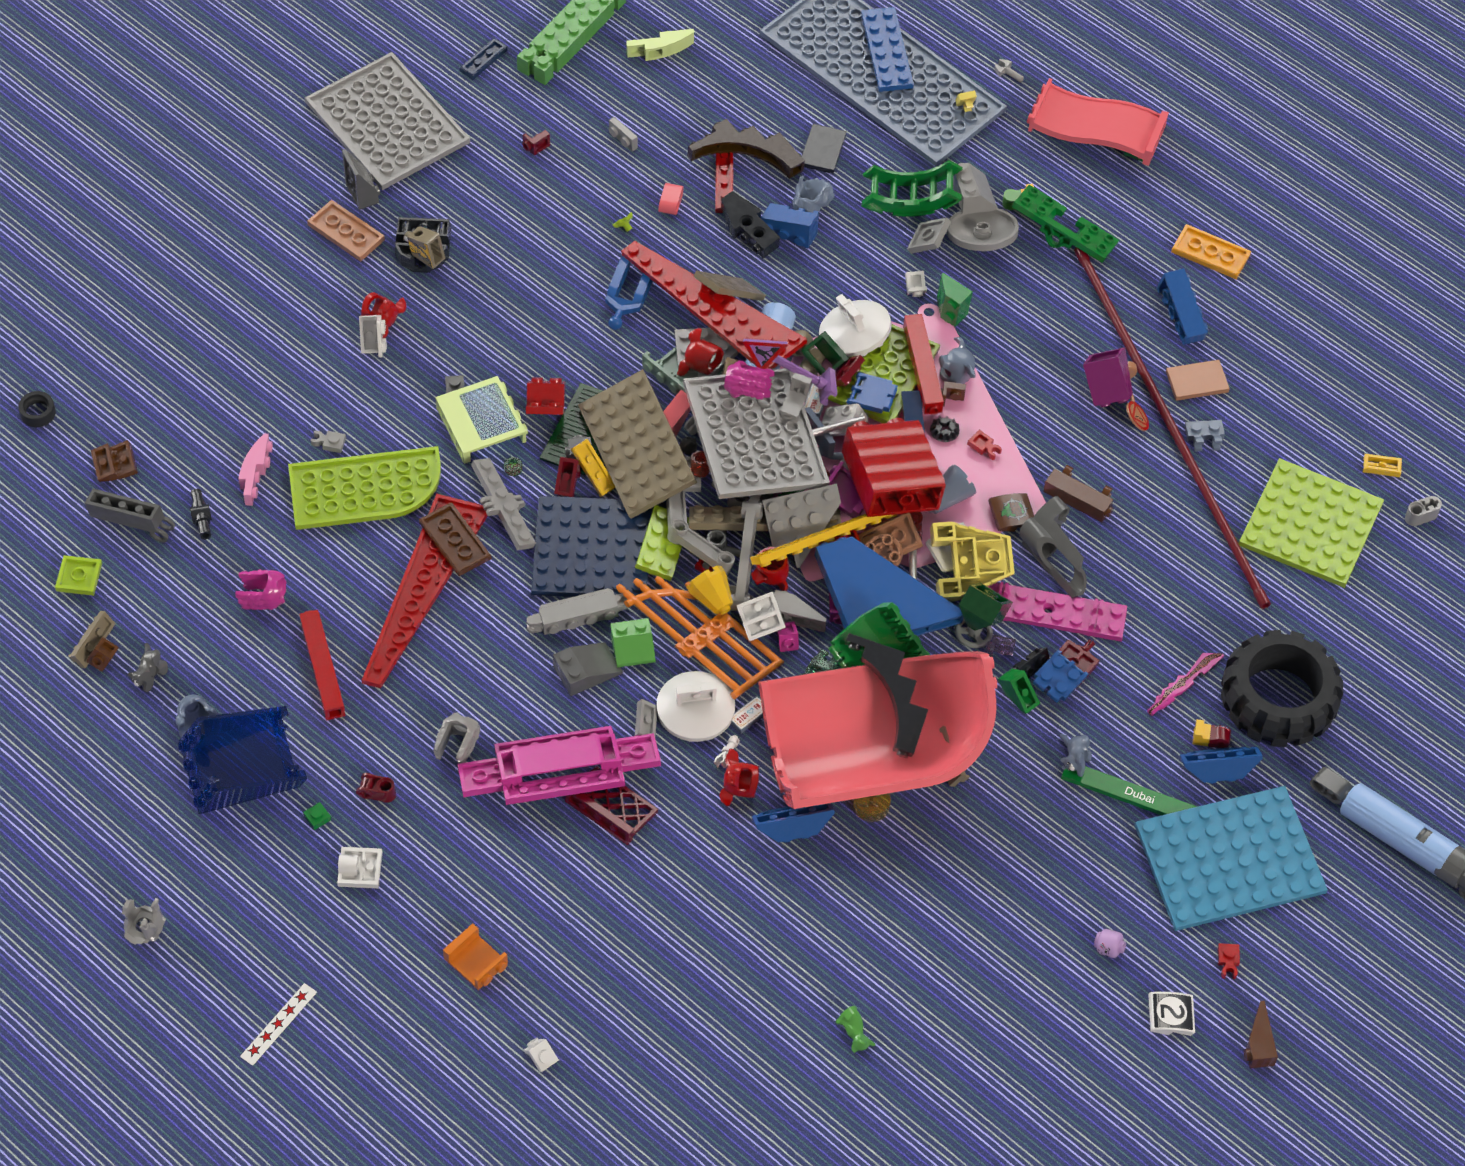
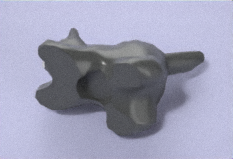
(149, 667)

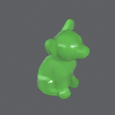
(853, 1025)

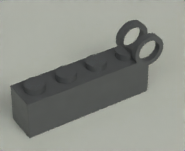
(129, 512)

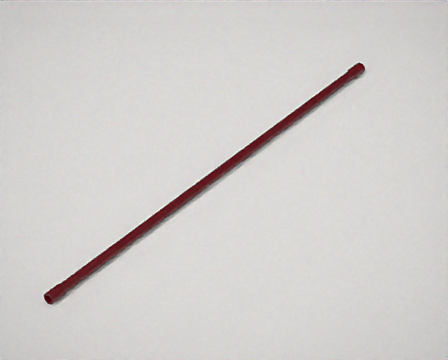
(1259, 593)

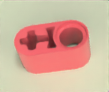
(671, 198)

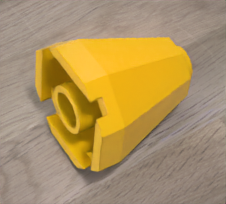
(712, 590)

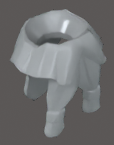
(150, 930)

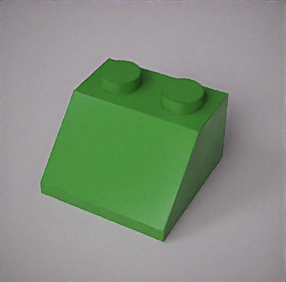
(632, 642)

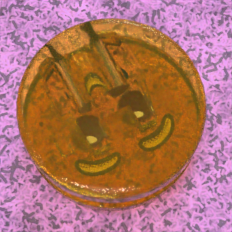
(872, 807)

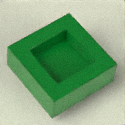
(317, 816)

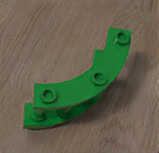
(914, 206)

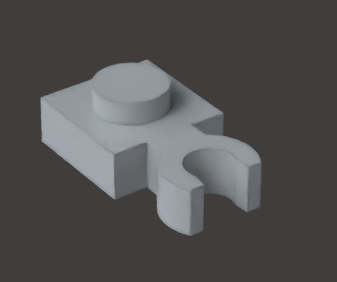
(331, 441)

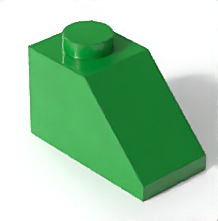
(1019, 690)

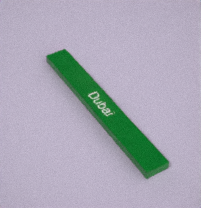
(1126, 791)

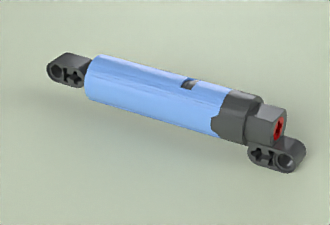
(1395, 827)

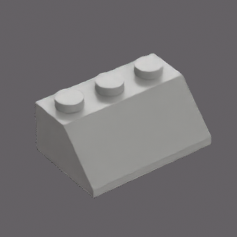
(974, 189)

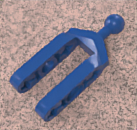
(624, 306)

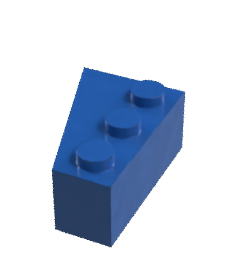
(792, 224)

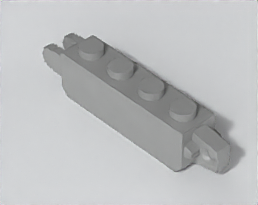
(576, 612)

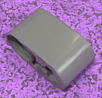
(1423, 510)

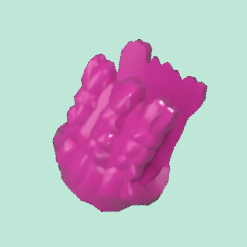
(748, 381)
(272, 583)

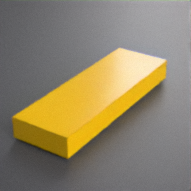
(593, 467)

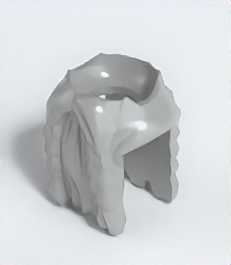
(457, 725)

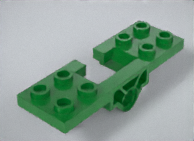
(1043, 211)

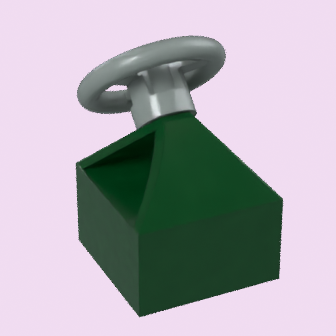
(981, 610)

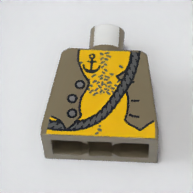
(426, 246)

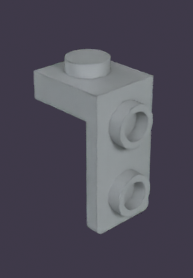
(796, 396)

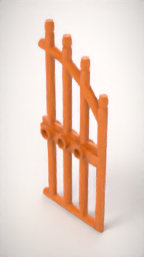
(704, 635)

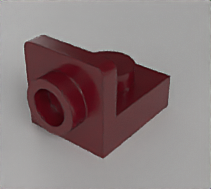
(537, 143)

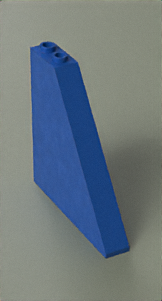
(863, 579)

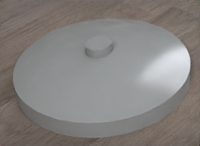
(983, 230)

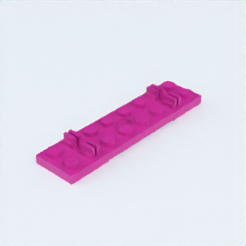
(1068, 614)

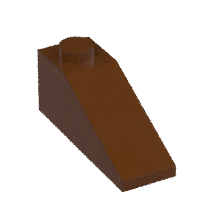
(1261, 1044)

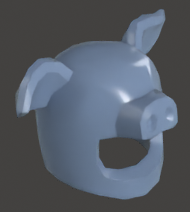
(959, 362)

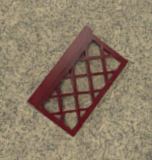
(604, 818)

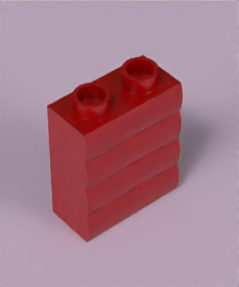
(893, 467)

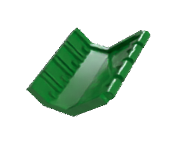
(882, 625)

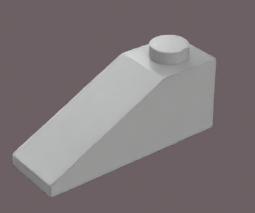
(796, 610)

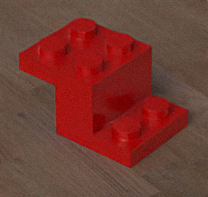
(546, 396)

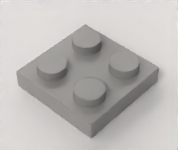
(929, 235)

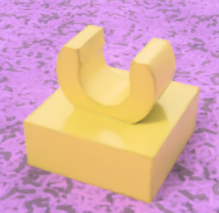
(966, 99)

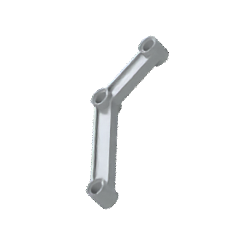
(751, 512)
(681, 534)

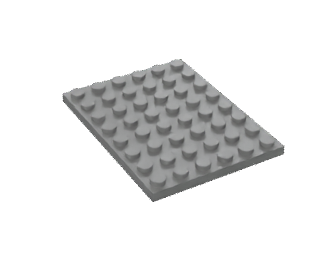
(387, 120)
(751, 443)

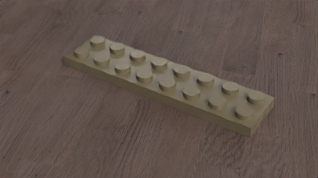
(730, 519)

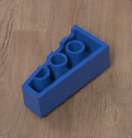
(1182, 306)

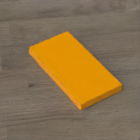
(1211, 251)

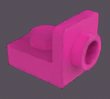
(788, 637)

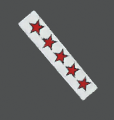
(278, 1024)

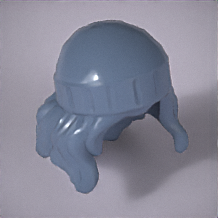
(812, 194)
(190, 709)

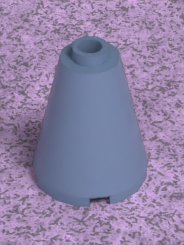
(956, 488)

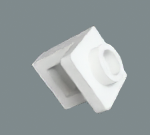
(915, 283)
(541, 1053)

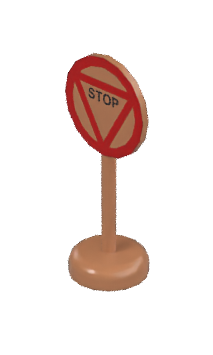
(1134, 411)

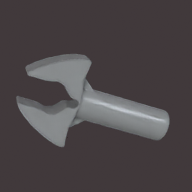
(1005, 69)

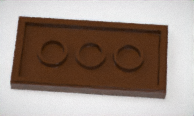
(455, 539)

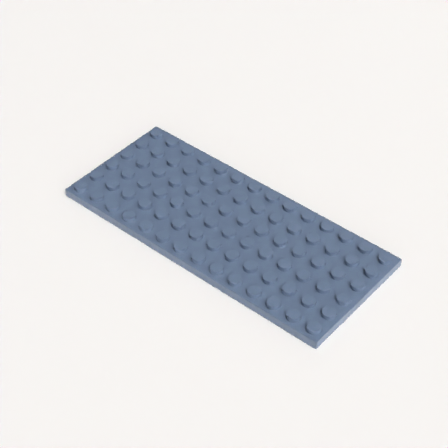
(833, 46)

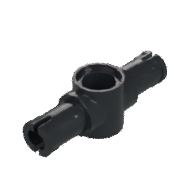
(200, 514)

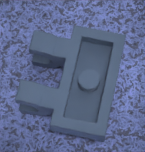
(1205, 430)

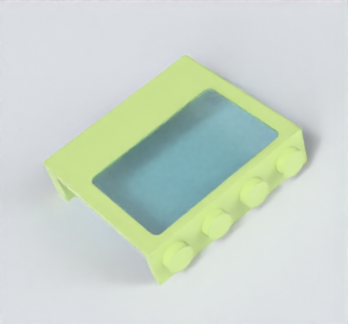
(480, 416)

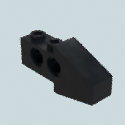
(741, 212)

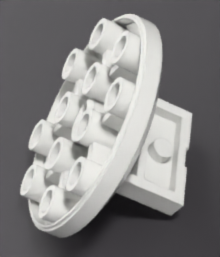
(857, 325)
(695, 706)

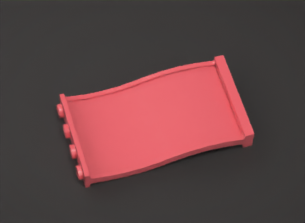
(1097, 121)

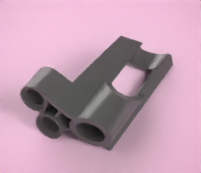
(1044, 536)

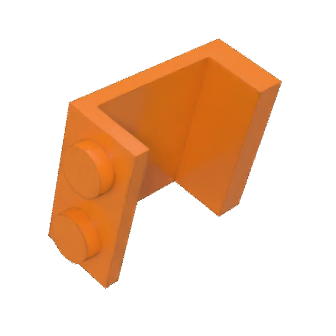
(474, 958)

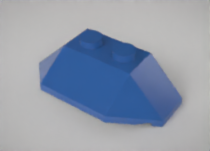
(1221, 763)
(789, 823)

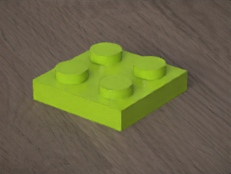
(78, 575)

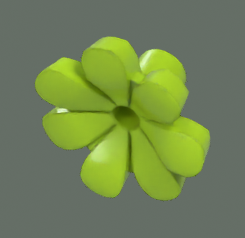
(624, 222)

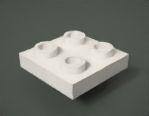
(359, 867)

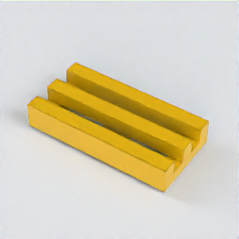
(1383, 466)

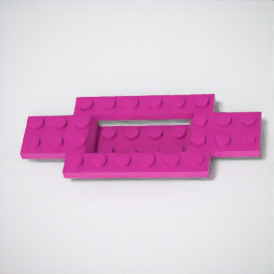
(559, 753)

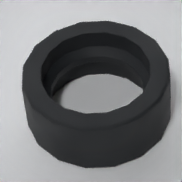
(34, 398)

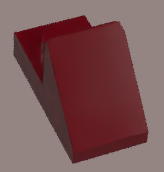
(567, 476)

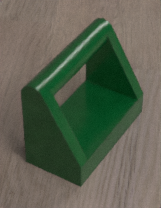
(829, 349)

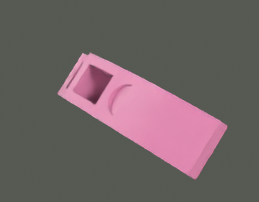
(254, 466)

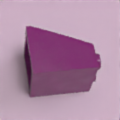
(1108, 377)

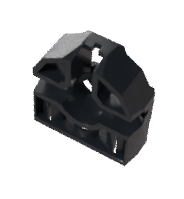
(402, 247)

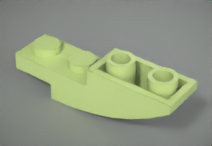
(666, 45)

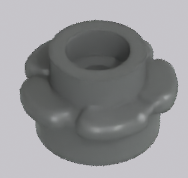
(688, 445)

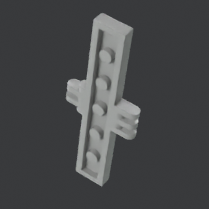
(503, 504)

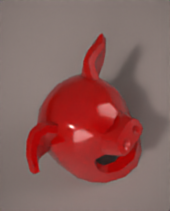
(383, 307)
(699, 355)
(772, 574)
(739, 779)

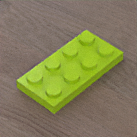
(657, 553)

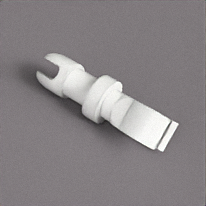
(732, 743)

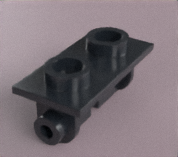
(1034, 661)

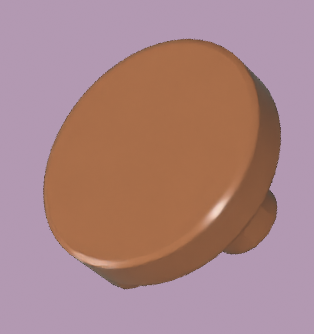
(887, 547)

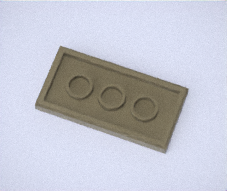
(729, 285)

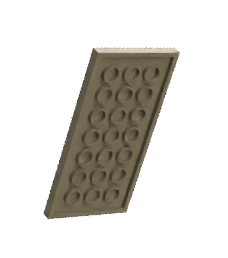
(637, 444)

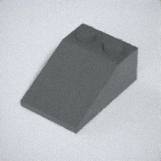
(359, 182)
(585, 666)

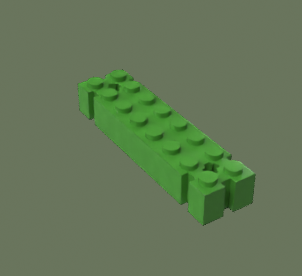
(565, 37)

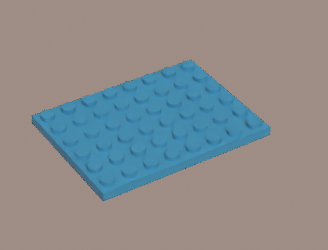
(1230, 858)

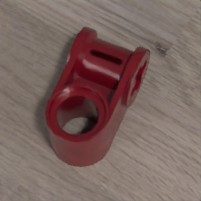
(373, 786)

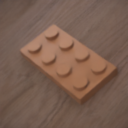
(346, 230)

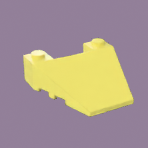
(976, 557)

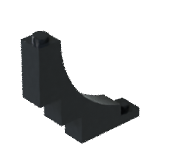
(886, 665)

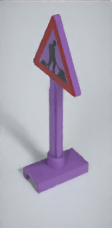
(768, 351)

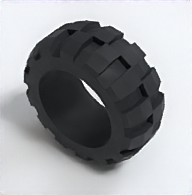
(1289, 654)

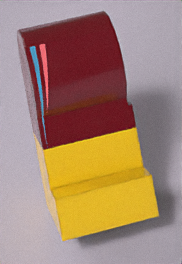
(1211, 735)

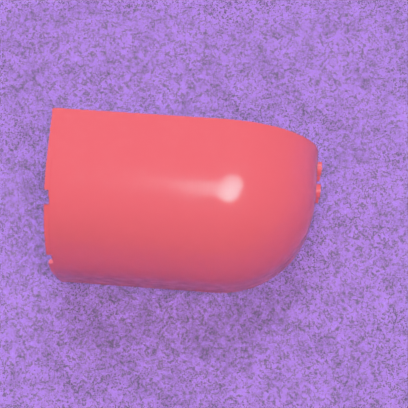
(839, 728)

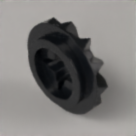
(944, 435)

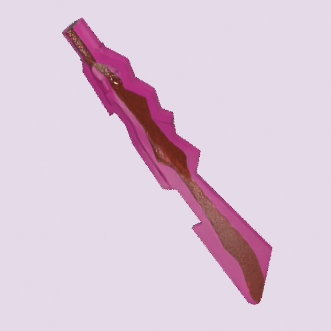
(1183, 682)

